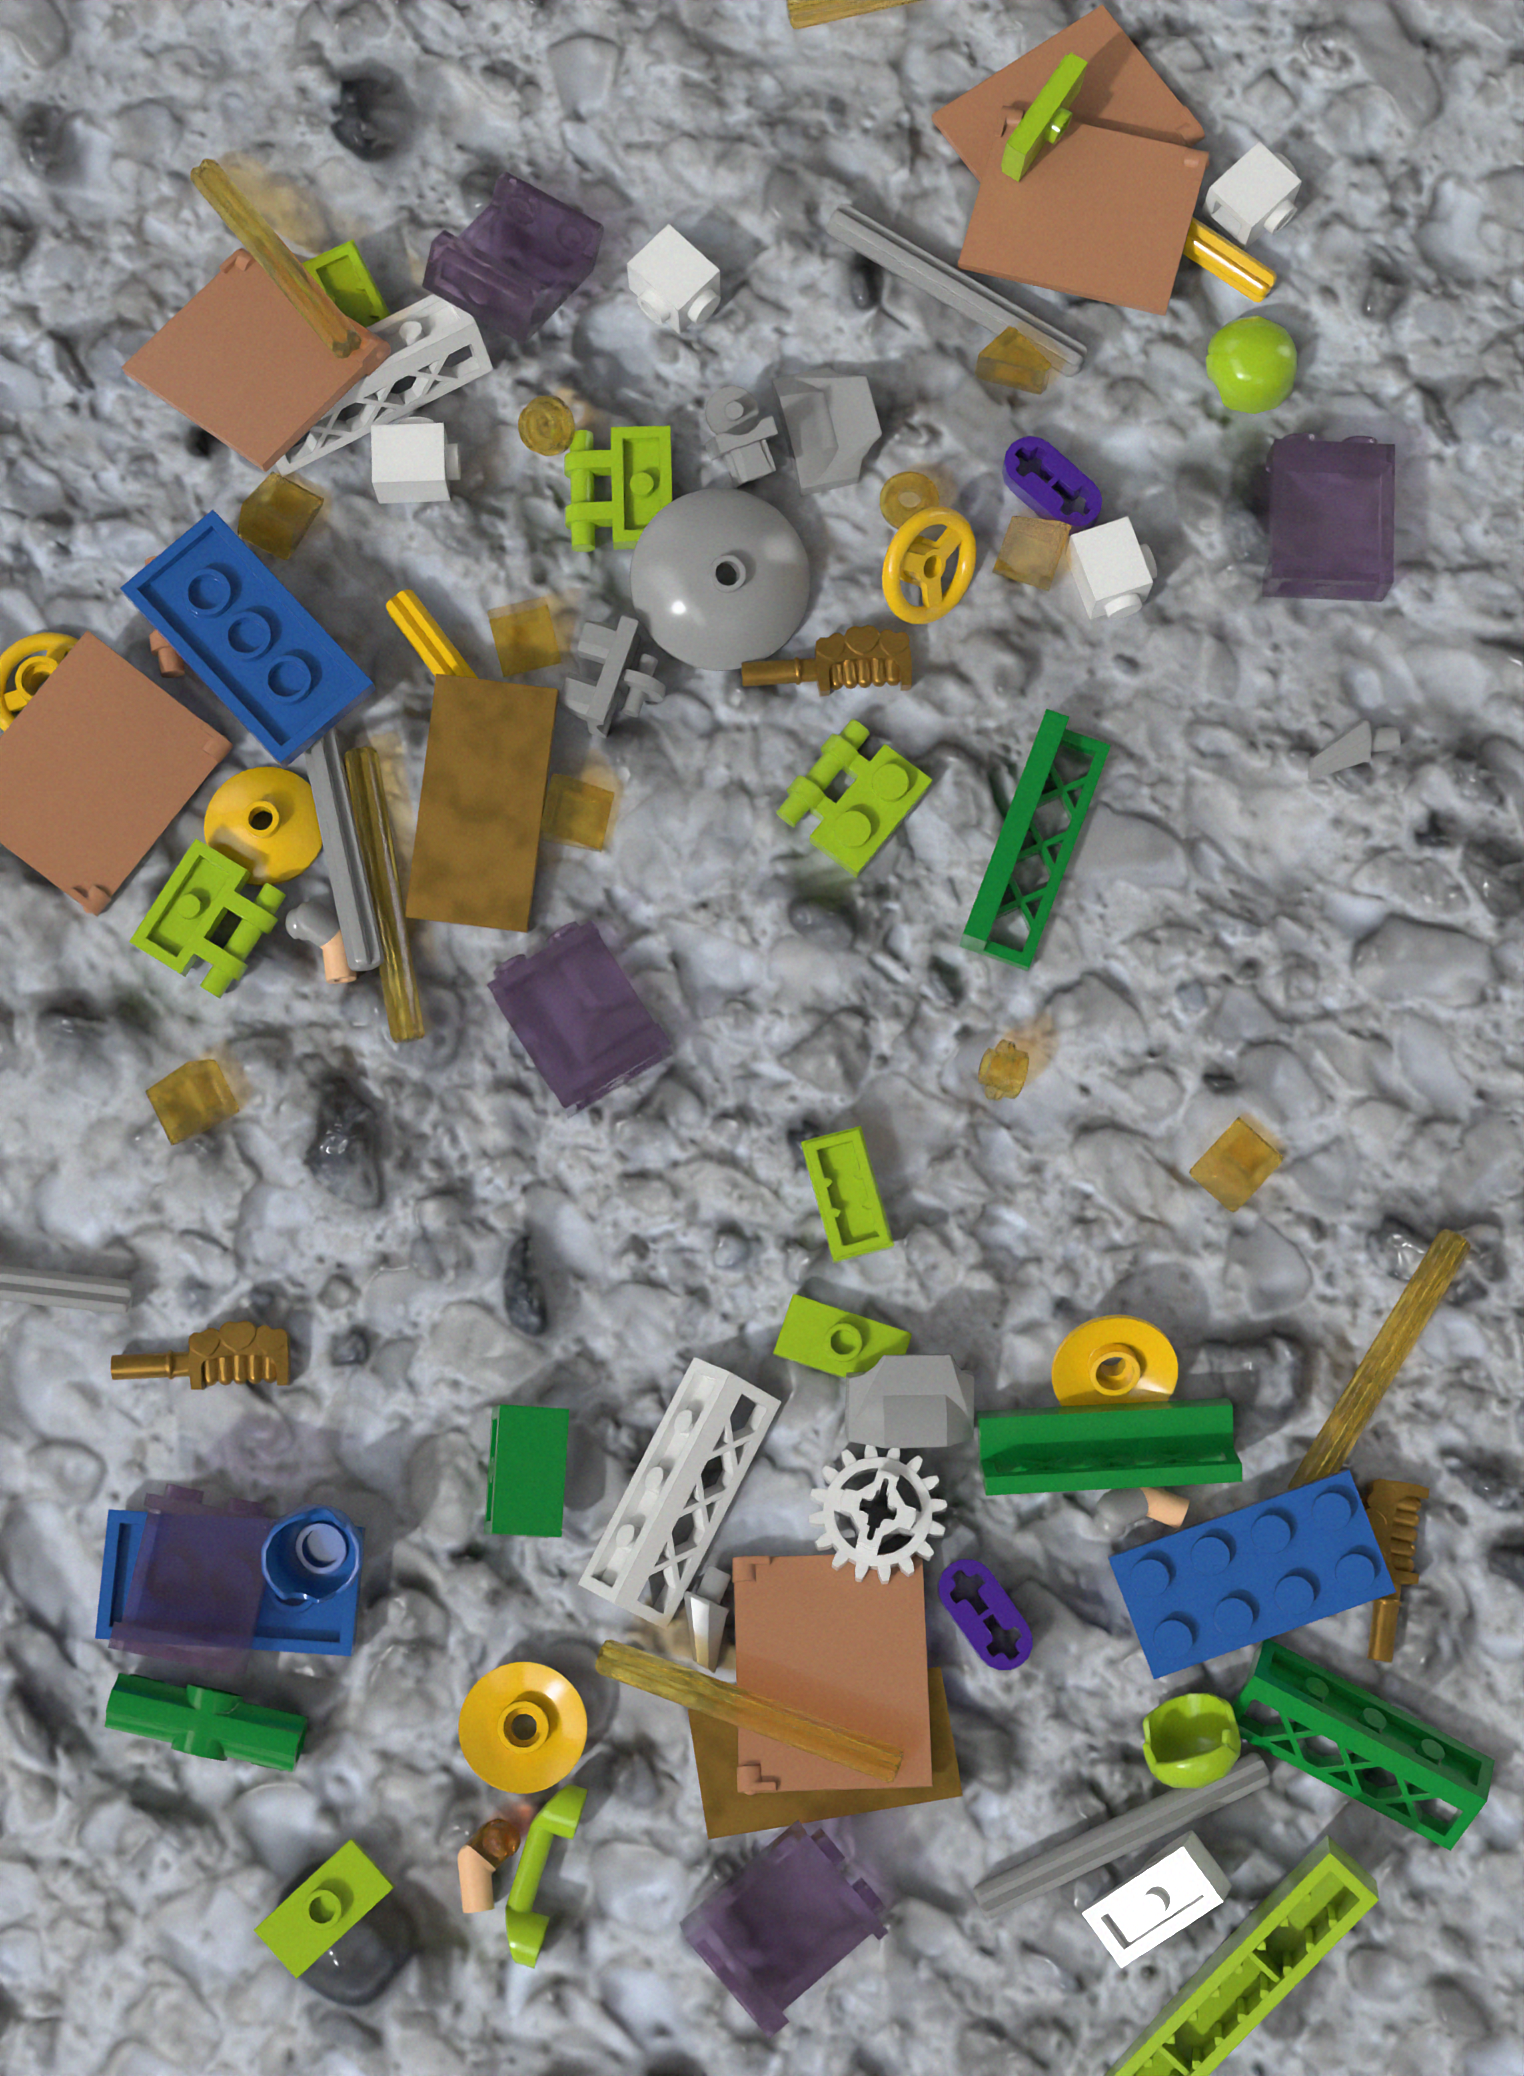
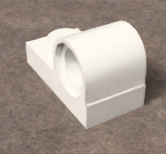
(1159, 1899)

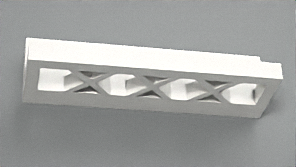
(419, 344)
(671, 1486)

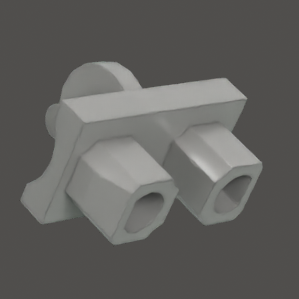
(738, 437)
(599, 699)

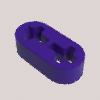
(1061, 476)
(997, 1605)

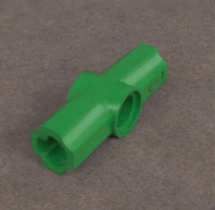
(206, 1722)

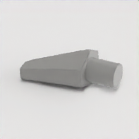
(1353, 748)
(707, 1617)

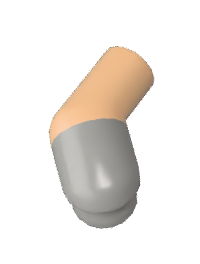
(322, 927)
(1129, 1505)

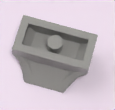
(826, 426)
(910, 1403)

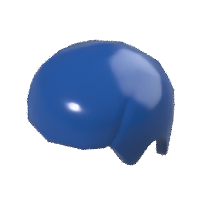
(312, 1553)

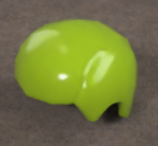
(1252, 364)
(1191, 1740)

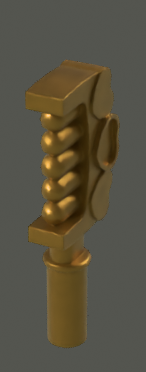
(841, 660)
(225, 1355)
(1392, 1515)

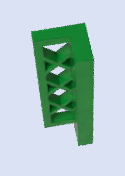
(1013, 833)
(1107, 1446)
(1368, 1736)

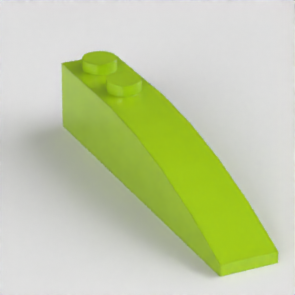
(1254, 1967)

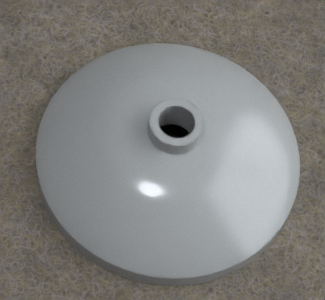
(686, 604)

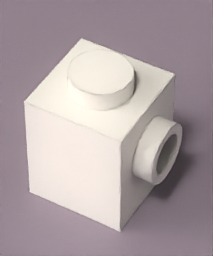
(1253, 196)
(674, 281)
(413, 461)
(1111, 569)

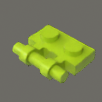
(640, 484)
(869, 809)
(193, 907)

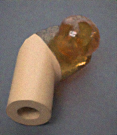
(481, 1858)

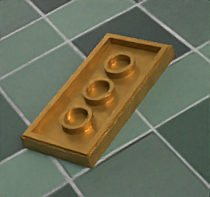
(482, 803)
(738, 1813)

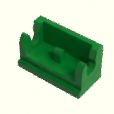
(526, 1471)

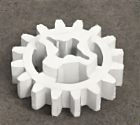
(848, 1503)

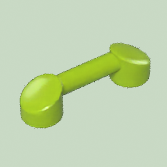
(523, 1927)

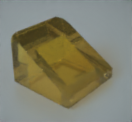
(1014, 363)
(278, 515)
(1032, 551)
(524, 636)
(576, 813)
(192, 1100)
(1236, 1165)

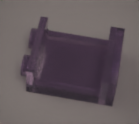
(515, 259)
(1330, 519)
(578, 1017)
(196, 1582)
(783, 1923)

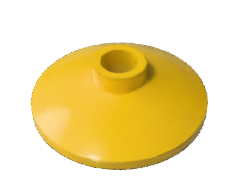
(281, 849)
(1142, 1375)
(488, 1732)

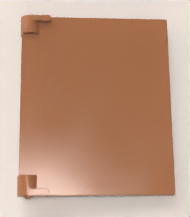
(1116, 93)
(1089, 216)
(249, 363)
(98, 771)
(835, 1653)

